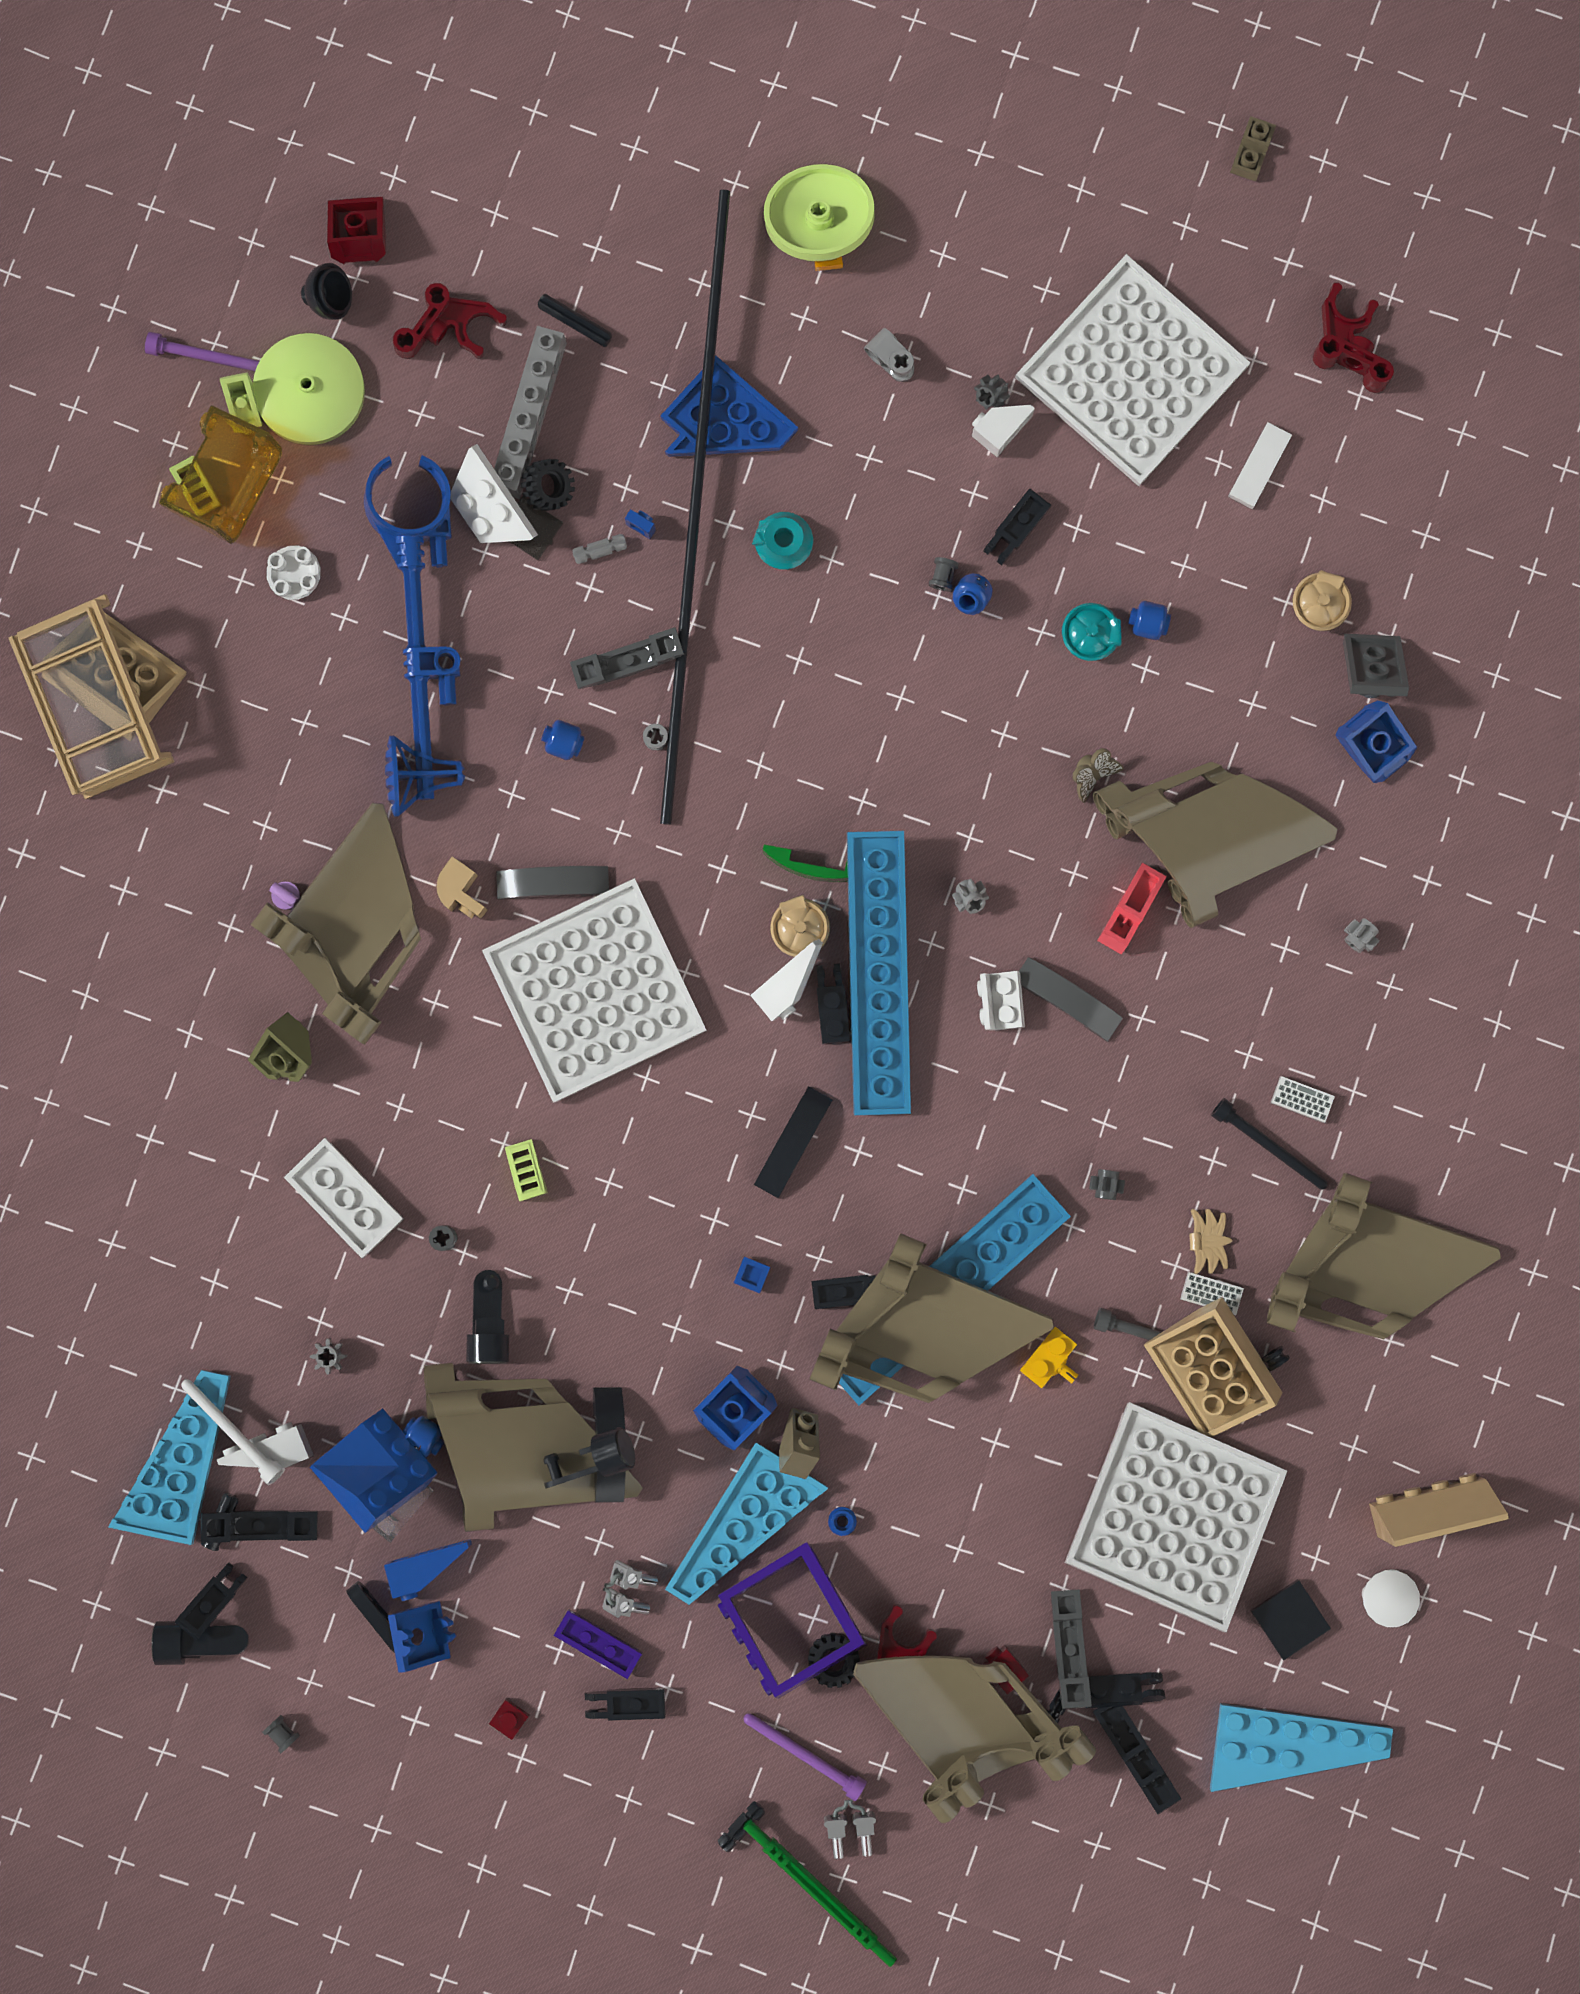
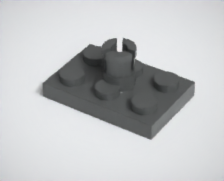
(1375, 665)

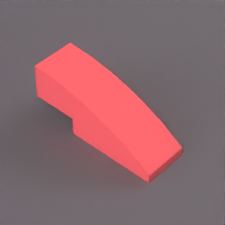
(1132, 908)

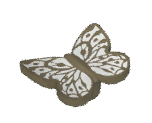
(1091, 769)

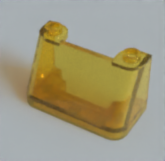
(224, 475)

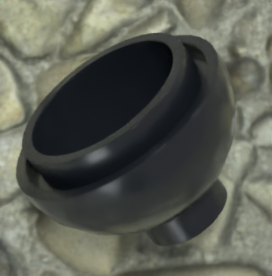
(328, 291)

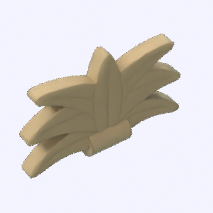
(1208, 1241)

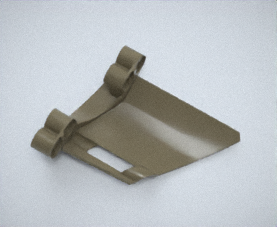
(1213, 835)
(348, 924)
(1373, 1262)
(927, 1325)
(503, 1450)
(965, 1726)

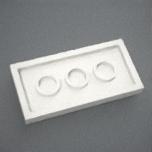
(344, 1198)

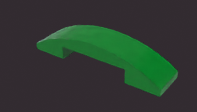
(782, 857)

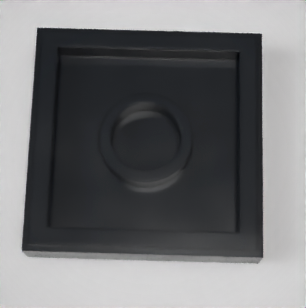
(1290, 1619)

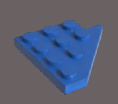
(737, 420)

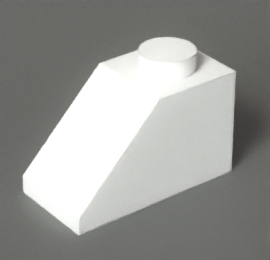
(1000, 426)

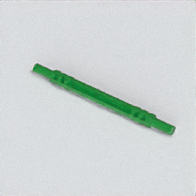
(820, 1893)

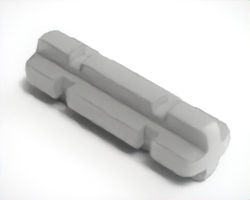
(599, 548)

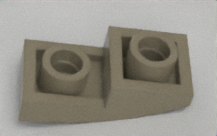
(1253, 148)

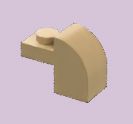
(452, 888)

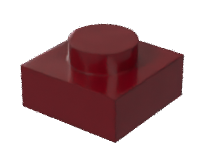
(509, 1719)

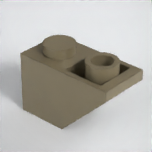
(799, 1444)

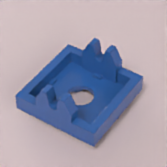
(435, 1636)

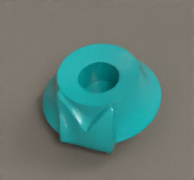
(783, 540)
(1091, 631)

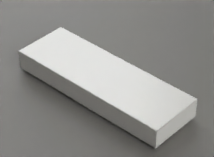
(1260, 465)

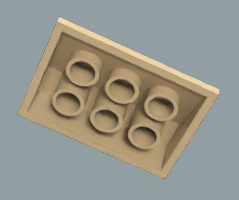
(150, 671)
(1214, 1369)
(1436, 1510)

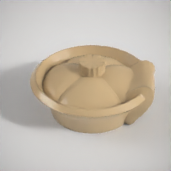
(1322, 601)
(799, 924)

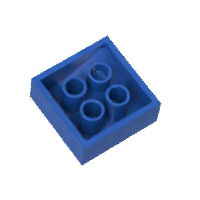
(374, 1470)

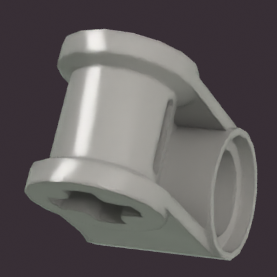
(887, 352)

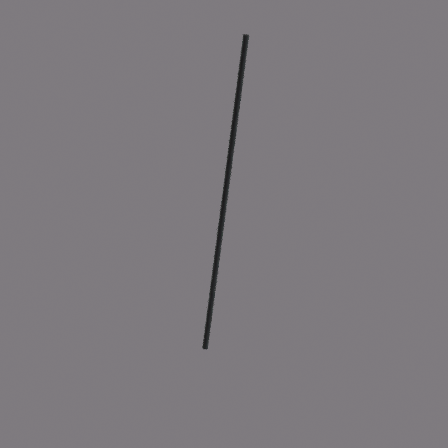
(695, 505)

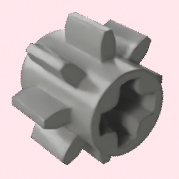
(970, 896)
(1361, 935)
(323, 1362)

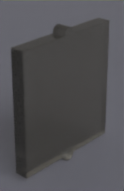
(545, 526)

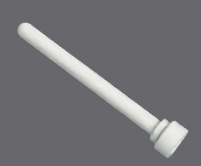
(269, 1469)

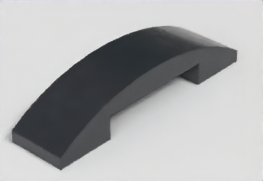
(793, 1142)
(608, 1414)
(259, 1525)

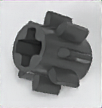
(991, 391)
(1107, 1184)

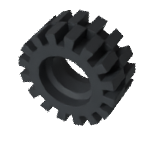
(561, 484)
(828, 1677)

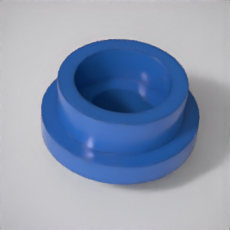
(842, 1530)

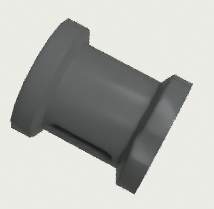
(943, 574)
(435, 1233)
(281, 1734)

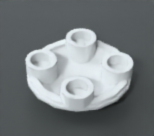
(293, 572)
(1391, 1598)

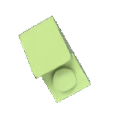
(241, 398)

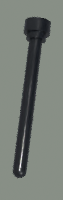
(1225, 1112)

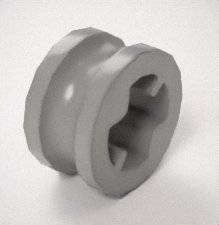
(647, 740)

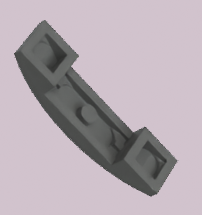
(627, 660)
(552, 881)
(1069, 999)
(1070, 1649)

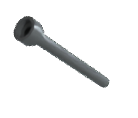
(1107, 1321)

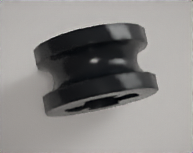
(1275, 1358)

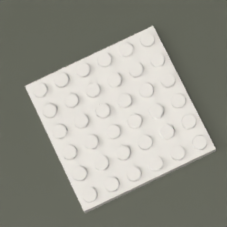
(1132, 370)
(594, 990)
(1176, 1517)

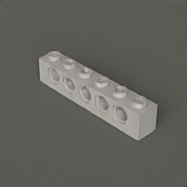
(529, 408)

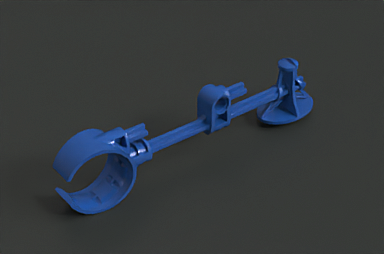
(421, 660)

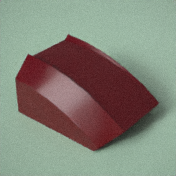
(356, 229)

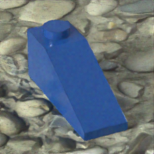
(414, 1572)

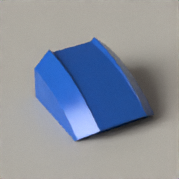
(1376, 741)
(735, 1407)

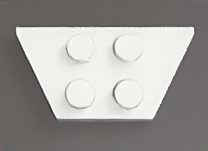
(488, 503)

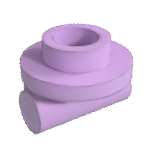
(284, 895)

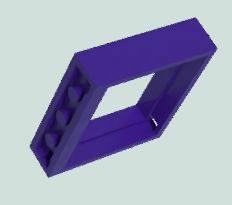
(744, 1636)

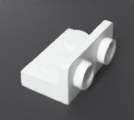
(1001, 1000)

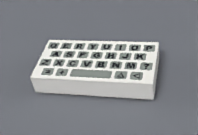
(1302, 1099)
(1206, 1290)

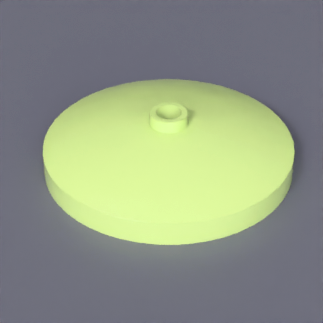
(819, 212)
(312, 413)

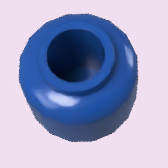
(972, 594)
(1150, 620)
(562, 740)
(424, 1435)

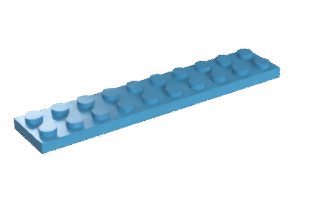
(878, 973)
(986, 1254)

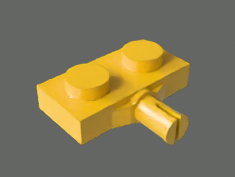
(1050, 1359)

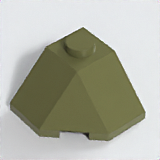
(283, 1050)

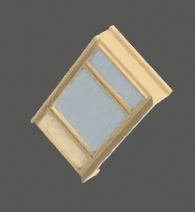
(87, 700)

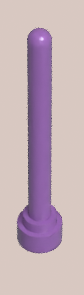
(156, 345)
(851, 1785)

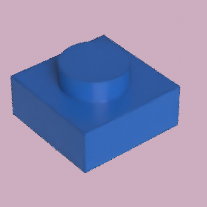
(640, 523)
(752, 1274)

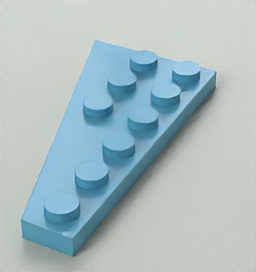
(175, 1477)
(746, 1516)
(1275, 1745)

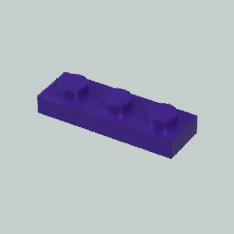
(598, 1644)

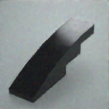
(1138, 1757)

